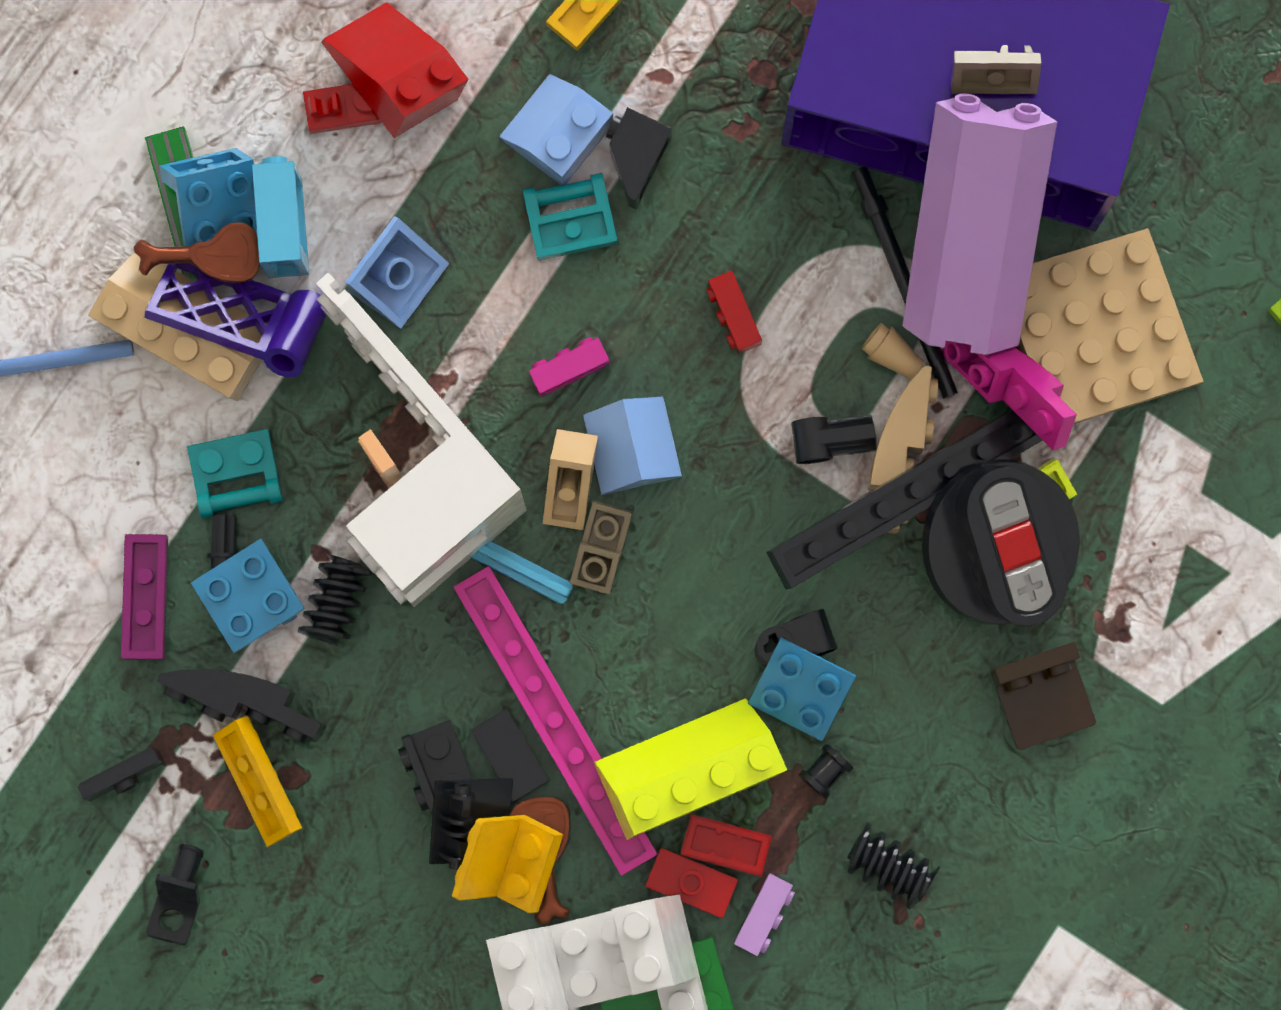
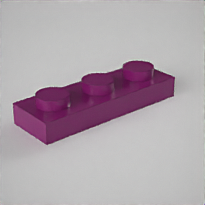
(144, 597)

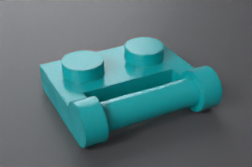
(571, 229)
(232, 460)

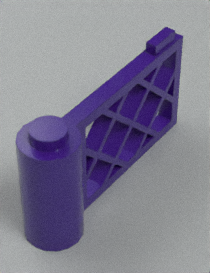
(284, 340)

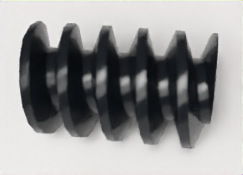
(334, 600)
(890, 867)

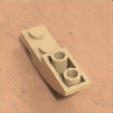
(905, 431)

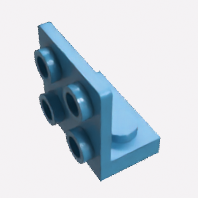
(212, 193)

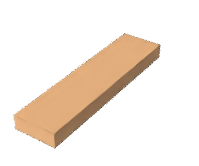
(379, 458)

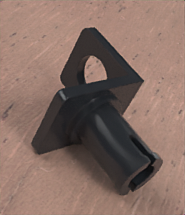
(179, 894)

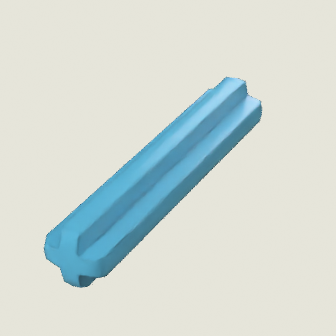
(524, 572)

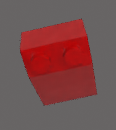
(396, 68)

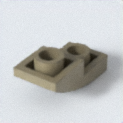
(601, 547)

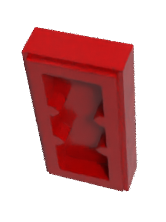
(726, 845)
(694, 882)

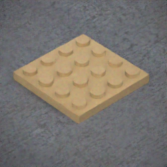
(1108, 326)

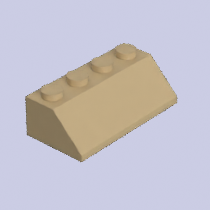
(123, 309)

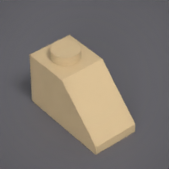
(570, 479)

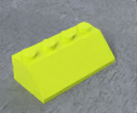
(689, 768)

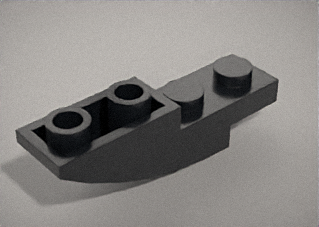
(228, 692)

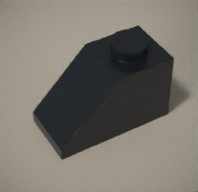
(636, 151)

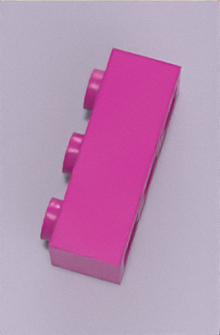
(568, 366)

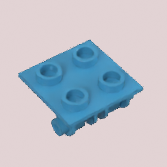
(248, 595)
(801, 689)

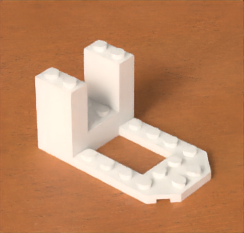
(445, 503)
(600, 960)

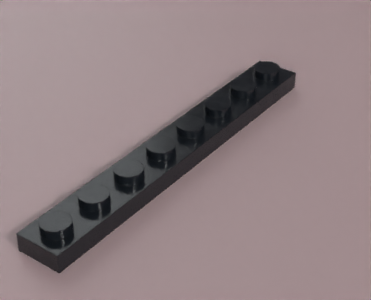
(896, 500)

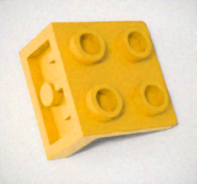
(508, 861)

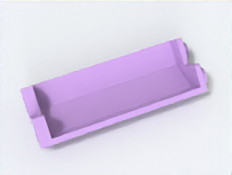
(978, 223)

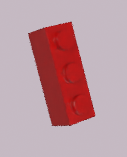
(733, 312)

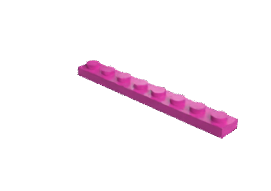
(549, 713)

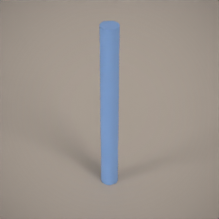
(66, 357)

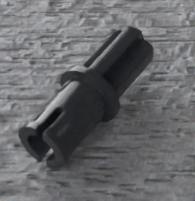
(223, 538)

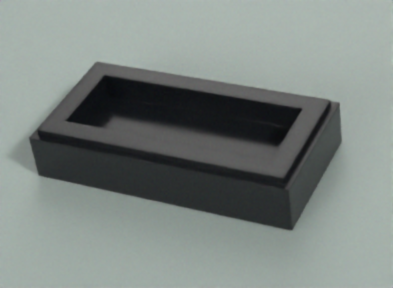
(510, 754)

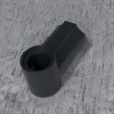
(821, 439)

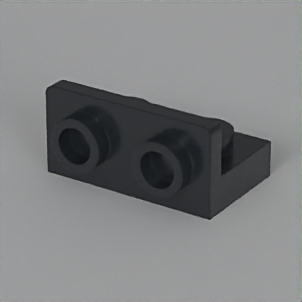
(433, 757)

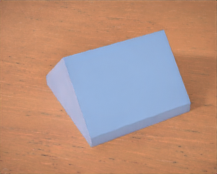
(396, 273)
(632, 444)

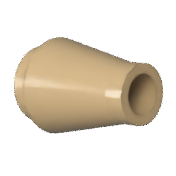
(892, 351)

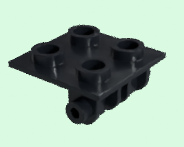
(457, 808)

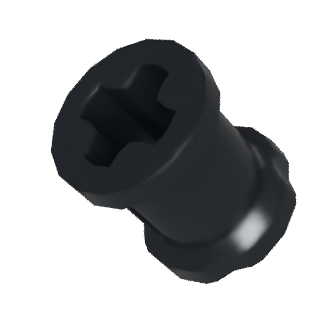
(825, 771)

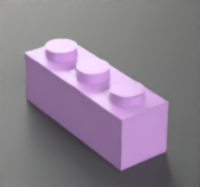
(764, 915)

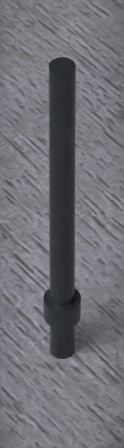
(875, 209)

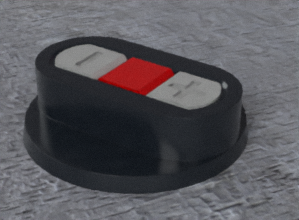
(1001, 544)

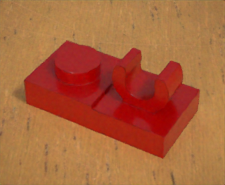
(337, 109)

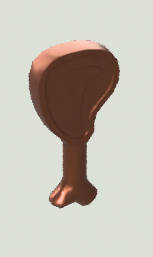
(226, 257)
(555, 815)

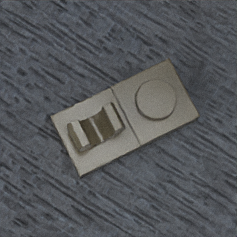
(996, 72)

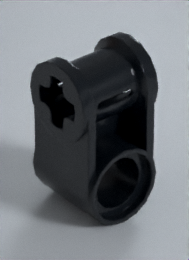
(807, 631)

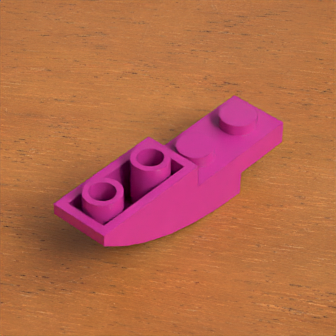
(1021, 384)

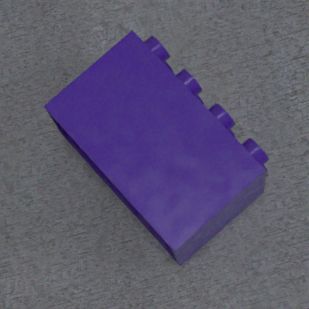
(883, 64)

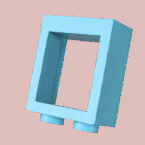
(280, 218)

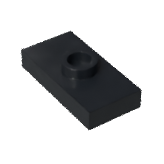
(122, 775)

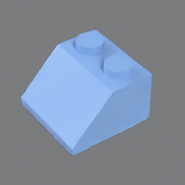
(558, 128)

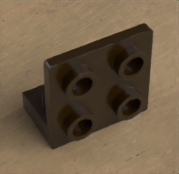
(1043, 696)

